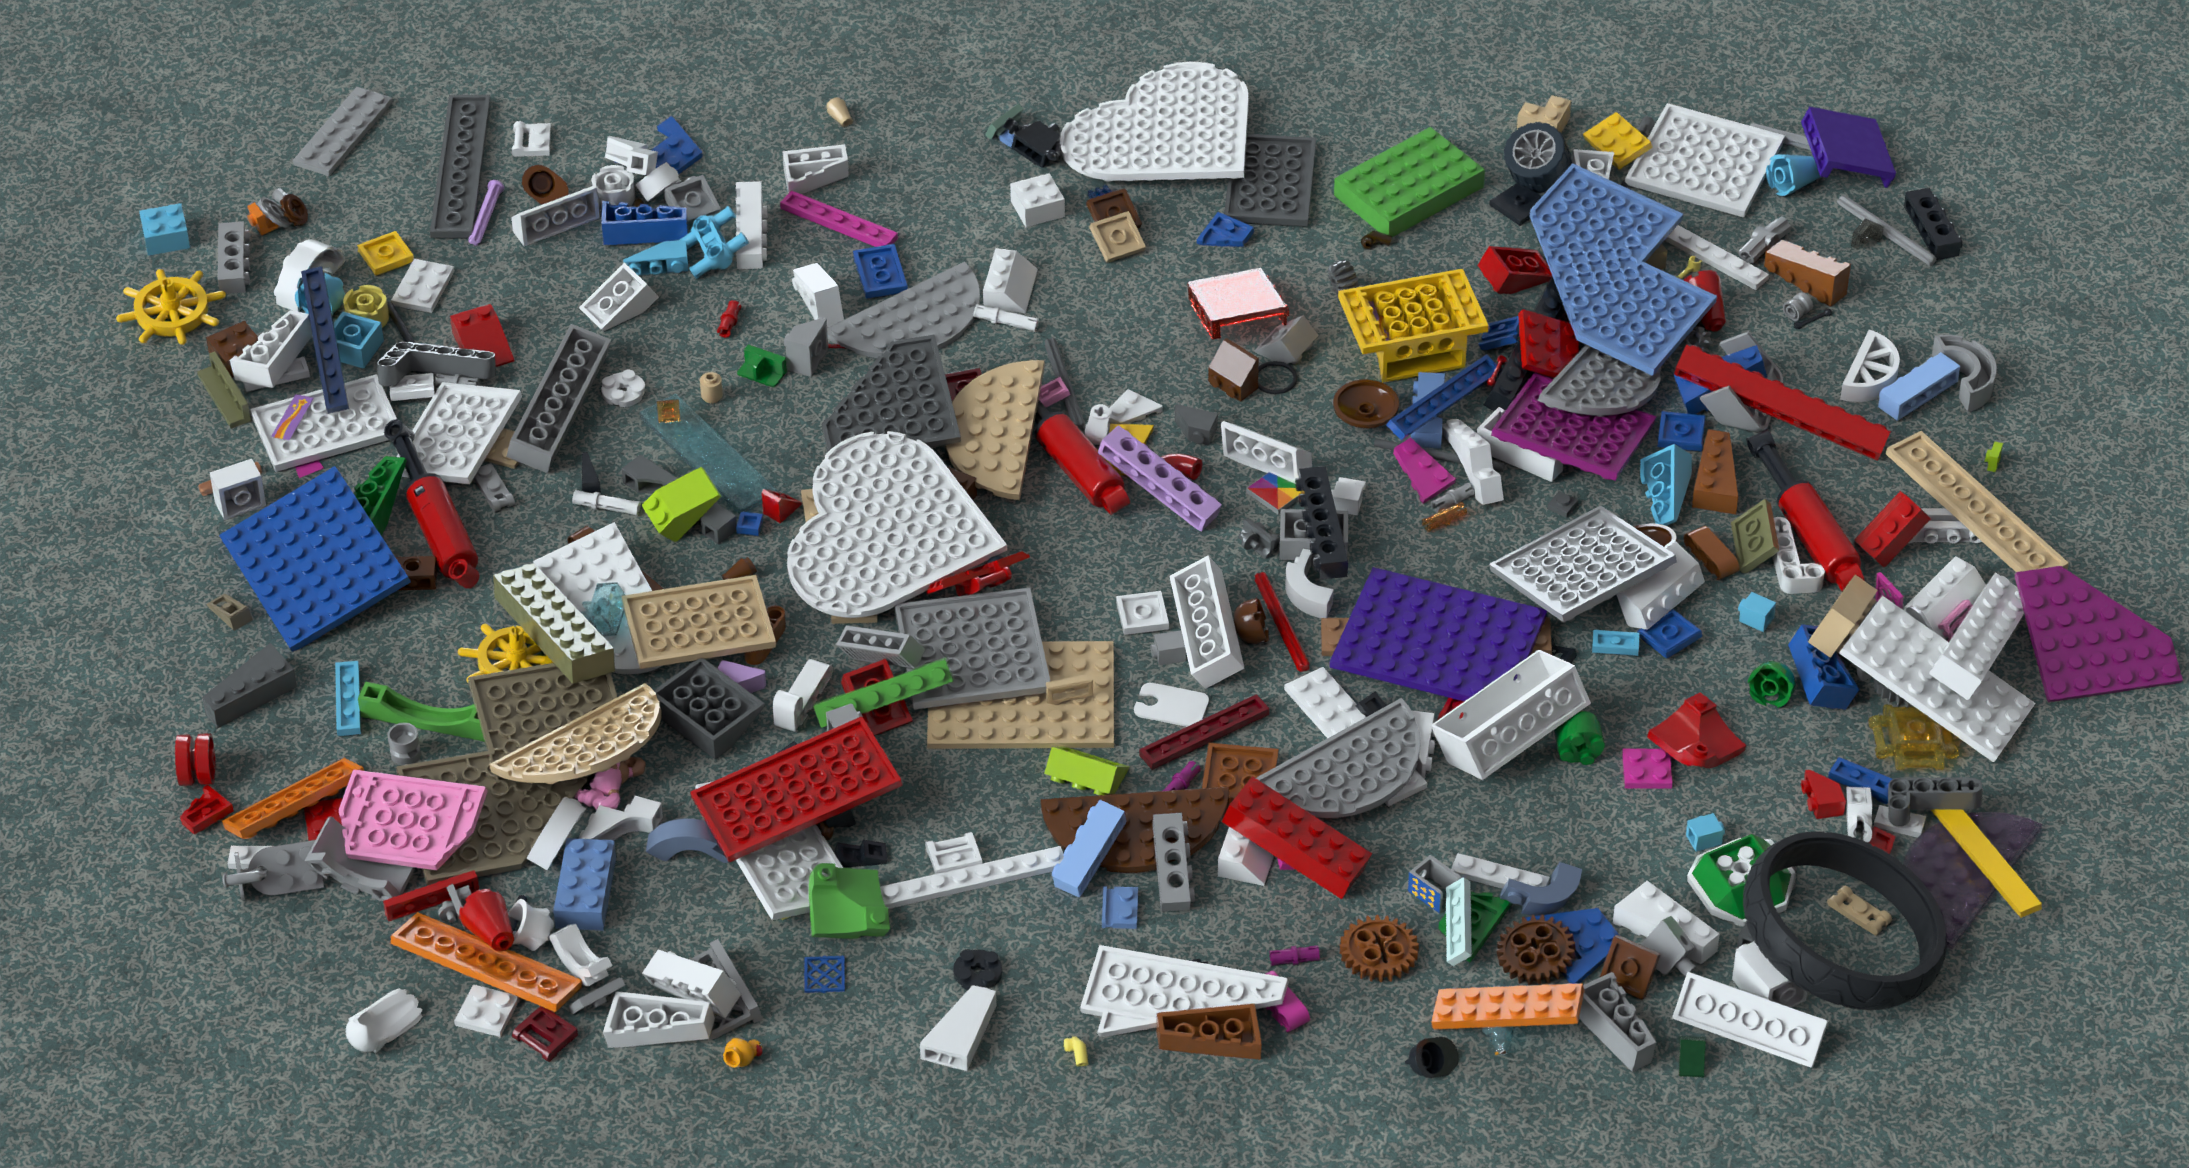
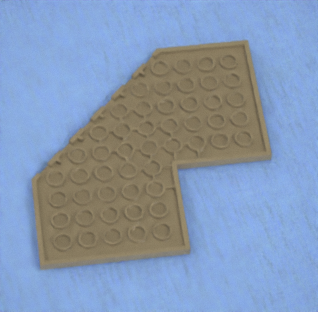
(512, 712)

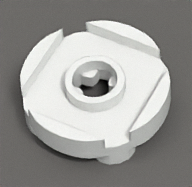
(627, 379)

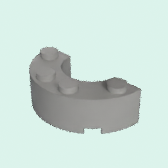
(1975, 363)

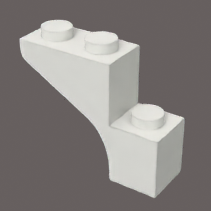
(632, 155)
(611, 823)

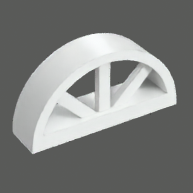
(1870, 390)

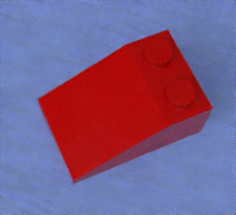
(1513, 269)
(482, 331)
(884, 717)

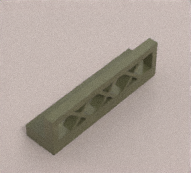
(224, 392)

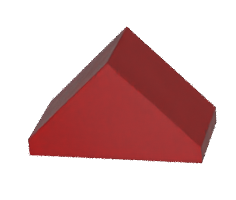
(778, 505)

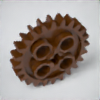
(1536, 950)

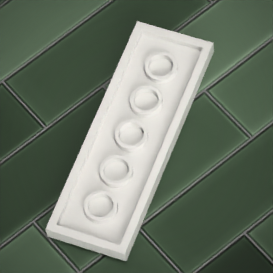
(1750, 1019)

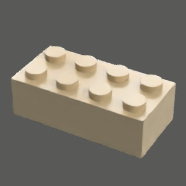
(1844, 617)

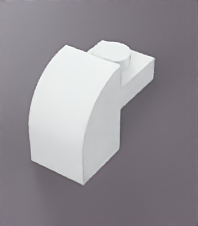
(656, 181)

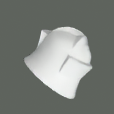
(534, 926)

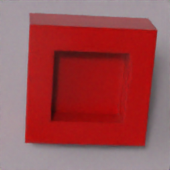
(1882, 839)

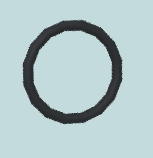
(1280, 391)

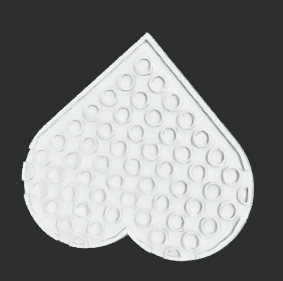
(1168, 127)
(885, 527)

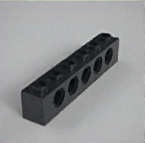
(1322, 523)

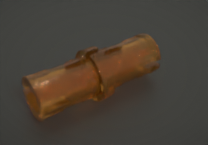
(1444, 516)

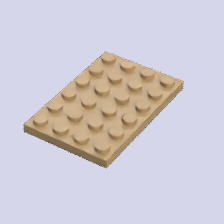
(698, 621)

